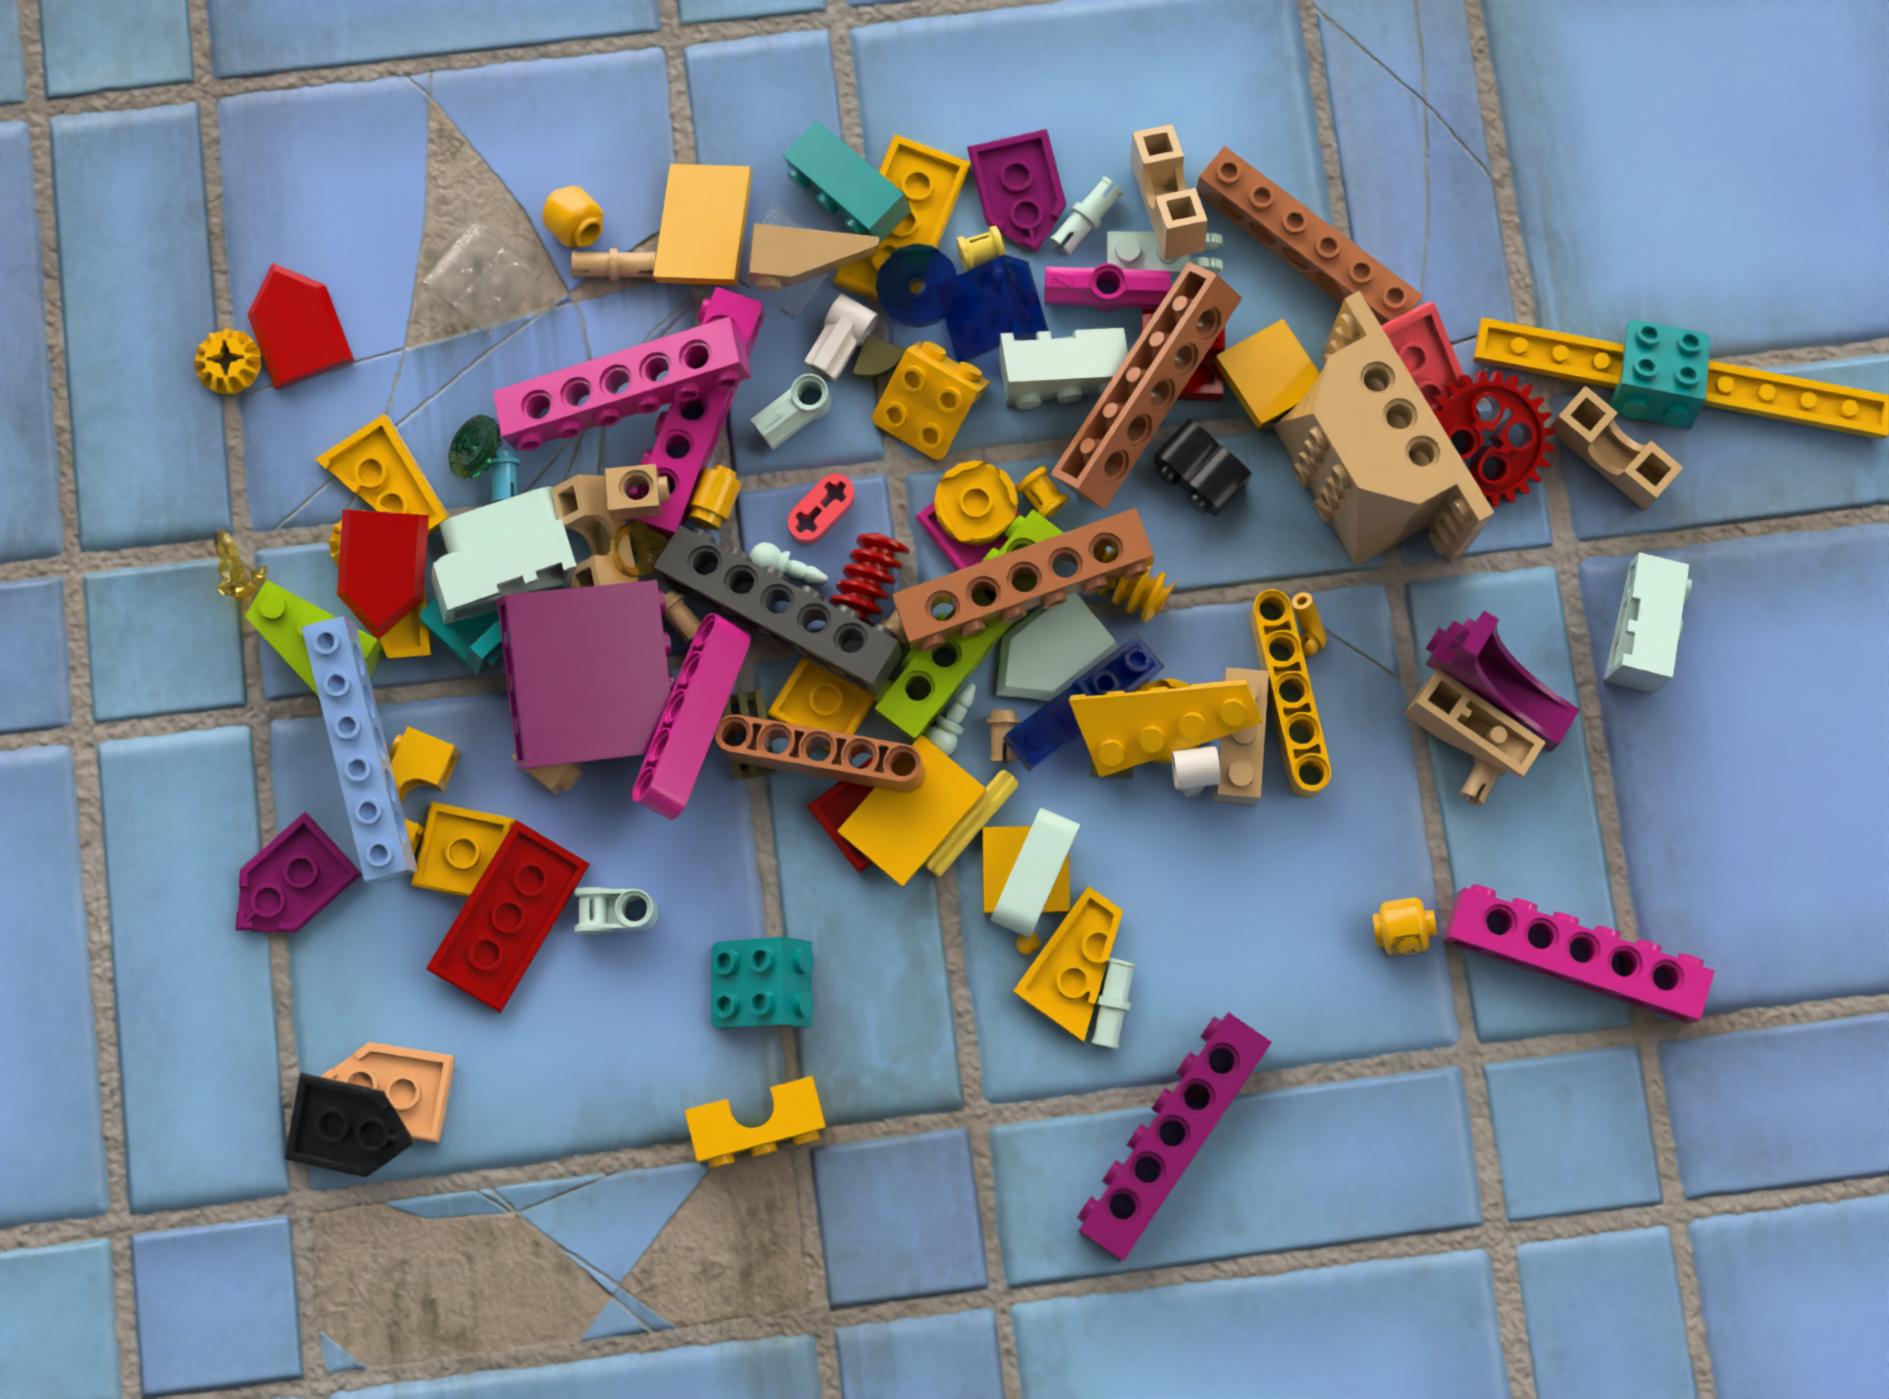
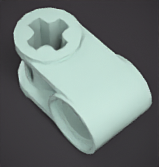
(605, 911)

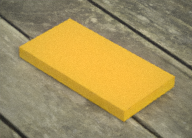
(932, 187)

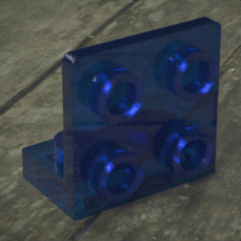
(994, 301)

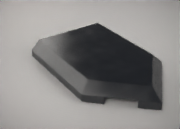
(344, 1127)

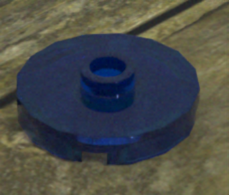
(913, 265)

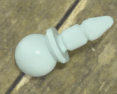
(769, 555)
(945, 732)

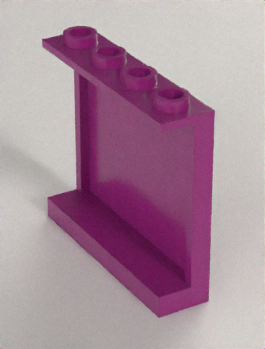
(585, 671)

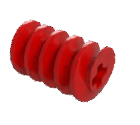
(868, 574)

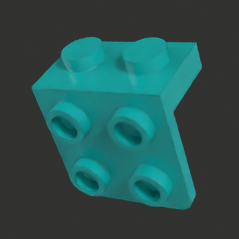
(1662, 374)
(471, 640)
(762, 983)

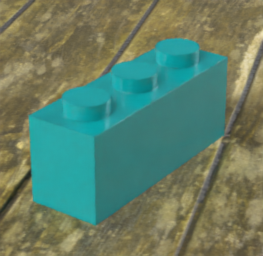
(845, 183)

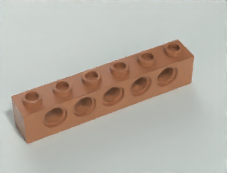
(1302, 237)
(1146, 385)
(1121, 532)

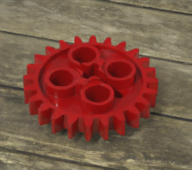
(1514, 463)

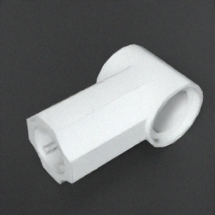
(844, 330)
(1195, 769)

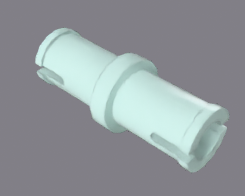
(1086, 216)
(1113, 1003)

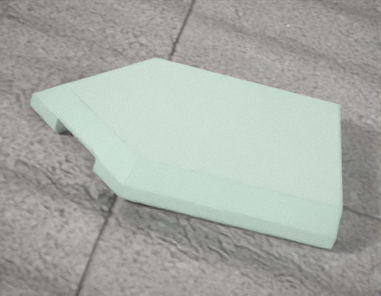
(1051, 651)

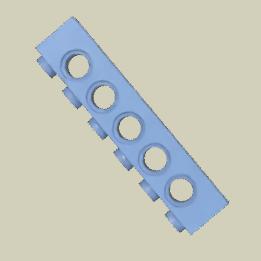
(359, 749)

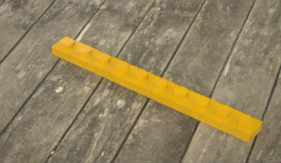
(1727, 385)

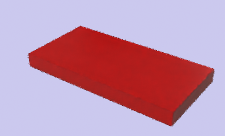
(507, 916)

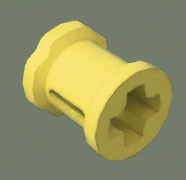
(980, 248)

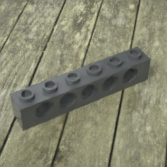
(864, 668)

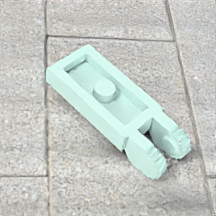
(1143, 252)

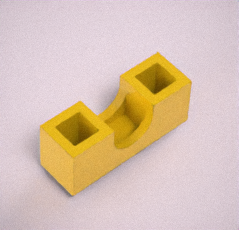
(418, 762)
(719, 1136)

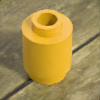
(714, 497)

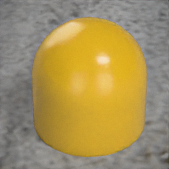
(1028, 945)

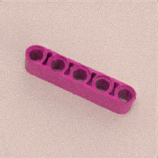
(691, 716)

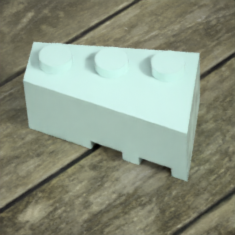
(1059, 366)
(525, 562)
(1648, 624)

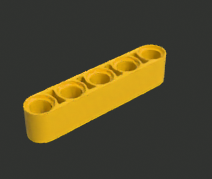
(1295, 673)

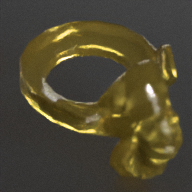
(646, 543)
(232, 569)

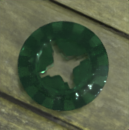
(475, 436)

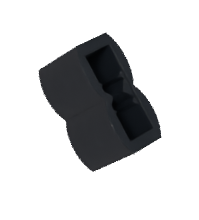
(1201, 468)

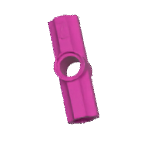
(1078, 287)

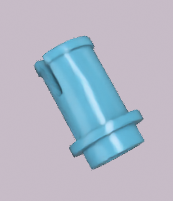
(504, 475)

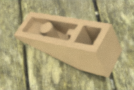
(795, 255)
(1473, 724)

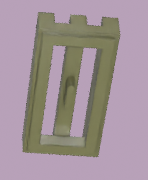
(743, 699)

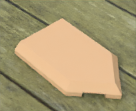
(412, 1080)

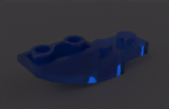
(1055, 724)

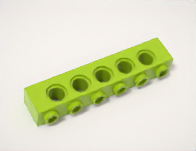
(916, 717)

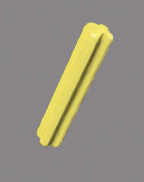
(997, 793)

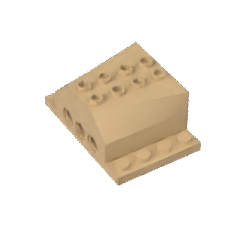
(1378, 449)

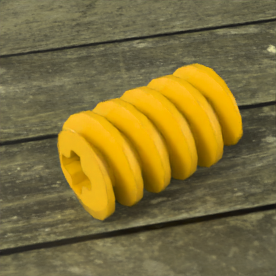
(1140, 591)

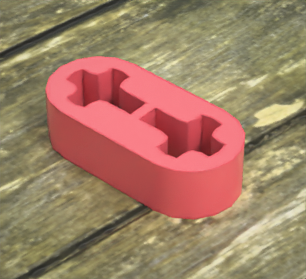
(814, 502)

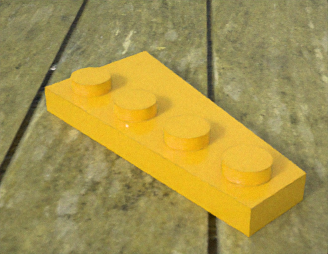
(1151, 724)

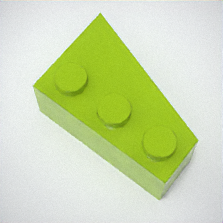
(280, 621)

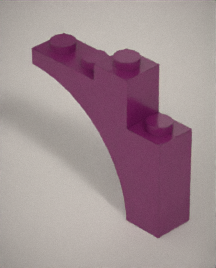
(1484, 665)

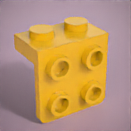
(929, 398)

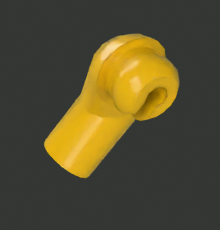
(1311, 624)

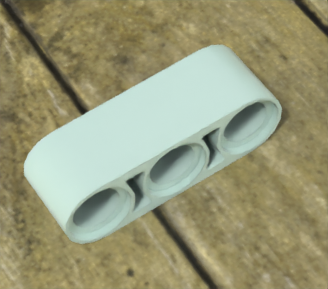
(498, 520)
(1035, 872)

